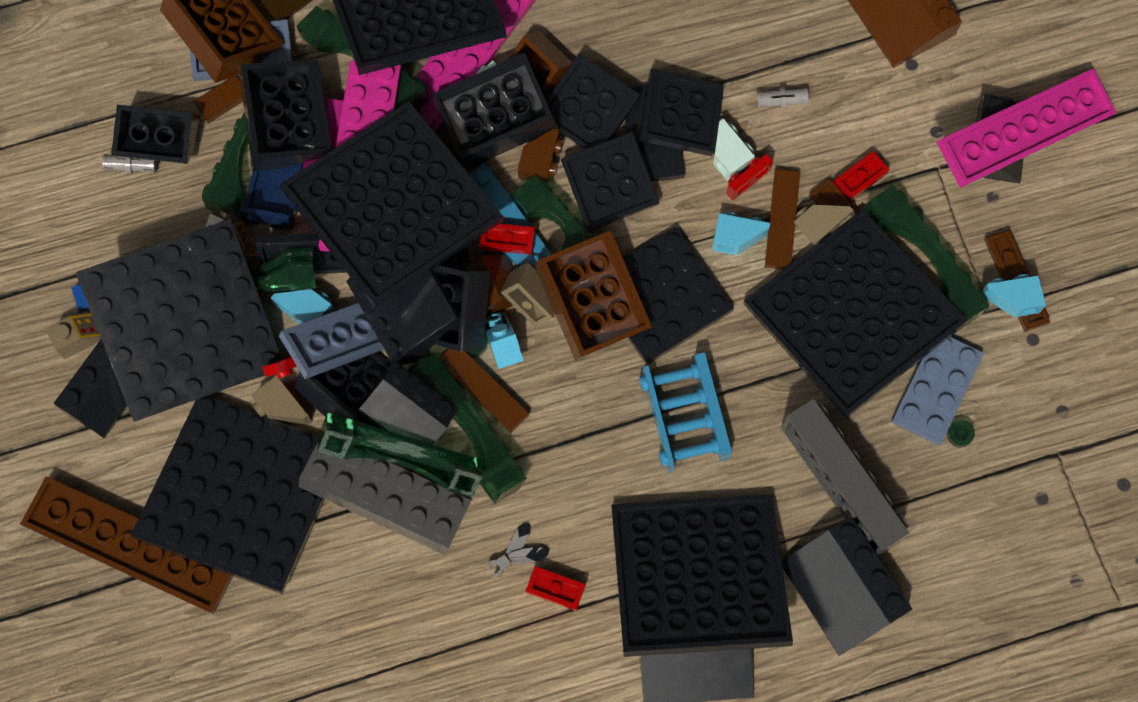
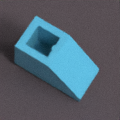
(737, 233)
(1016, 296)
(502, 340)

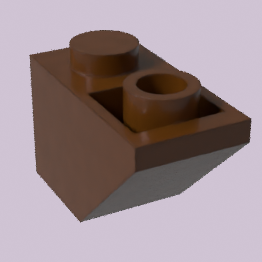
(539, 157)

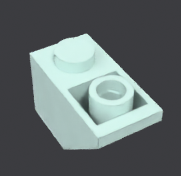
(730, 152)

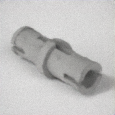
(782, 97)
(128, 164)

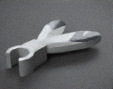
(516, 554)

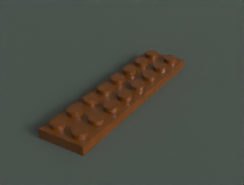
(106, 537)

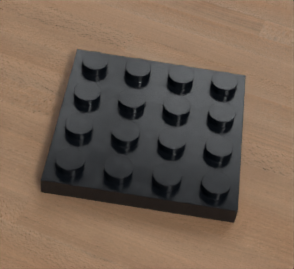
(675, 294)

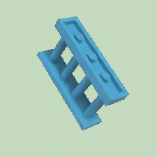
(705, 395)

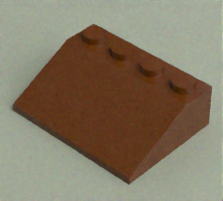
(907, 26)
(222, 33)
(592, 295)

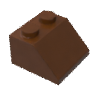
(545, 59)
(499, 270)

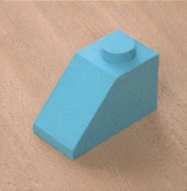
(303, 304)

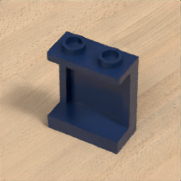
(266, 201)

